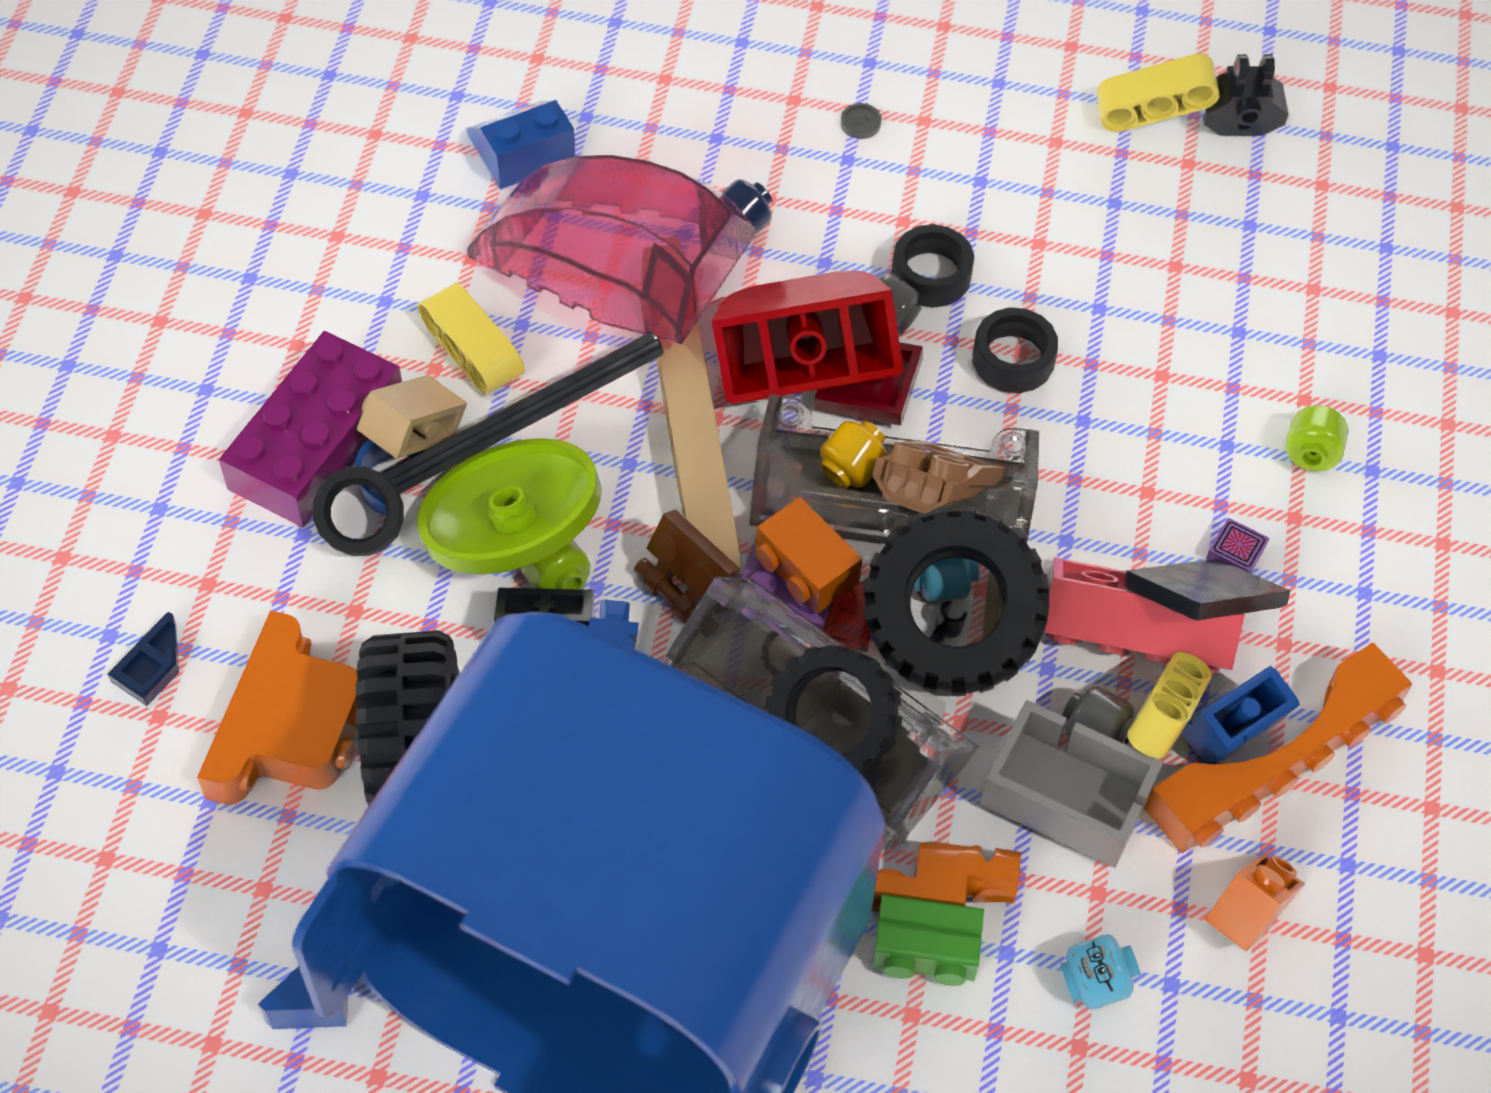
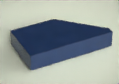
(149, 663)

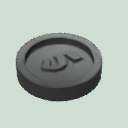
(861, 120)

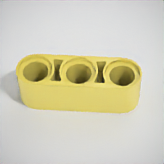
(1157, 93)
(471, 338)
(1169, 705)

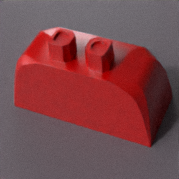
(783, 333)

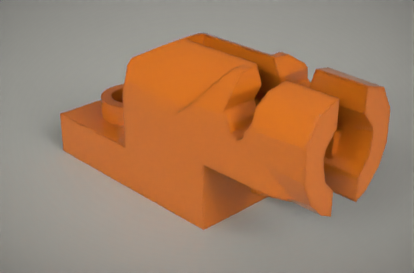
(951, 874)

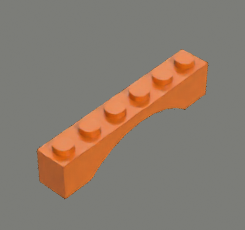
(1206, 797)

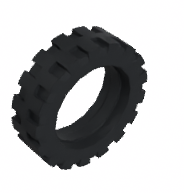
(870, 674)

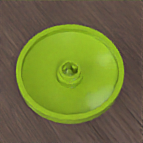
(509, 506)

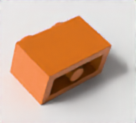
(807, 555)

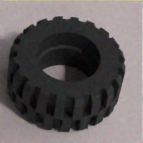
(946, 537)
(396, 693)

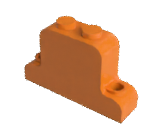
(285, 719)

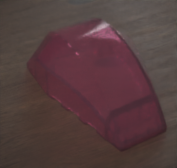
(618, 240)

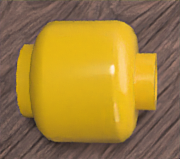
(852, 453)

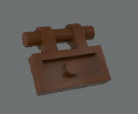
(689, 557)

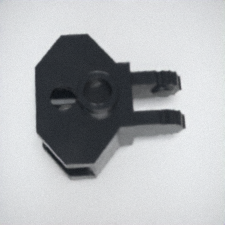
(1248, 97)

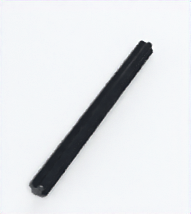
(524, 412)

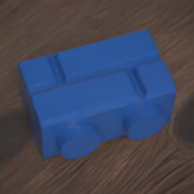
(1240, 716)

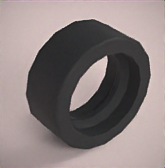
(940, 241)
(1015, 323)
(358, 476)

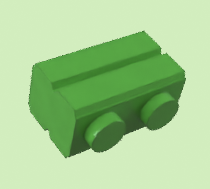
(928, 939)

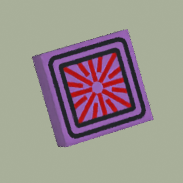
(1238, 545)

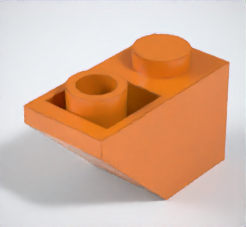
(1255, 900)

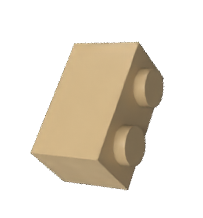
(411, 415)

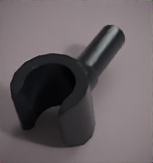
(945, 625)

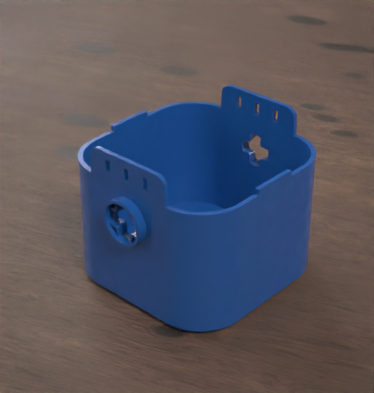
(602, 876)

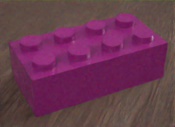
(306, 428)

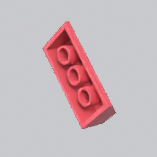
(1097, 608)

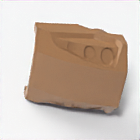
(931, 476)

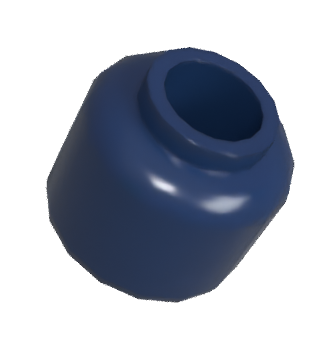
(752, 201)

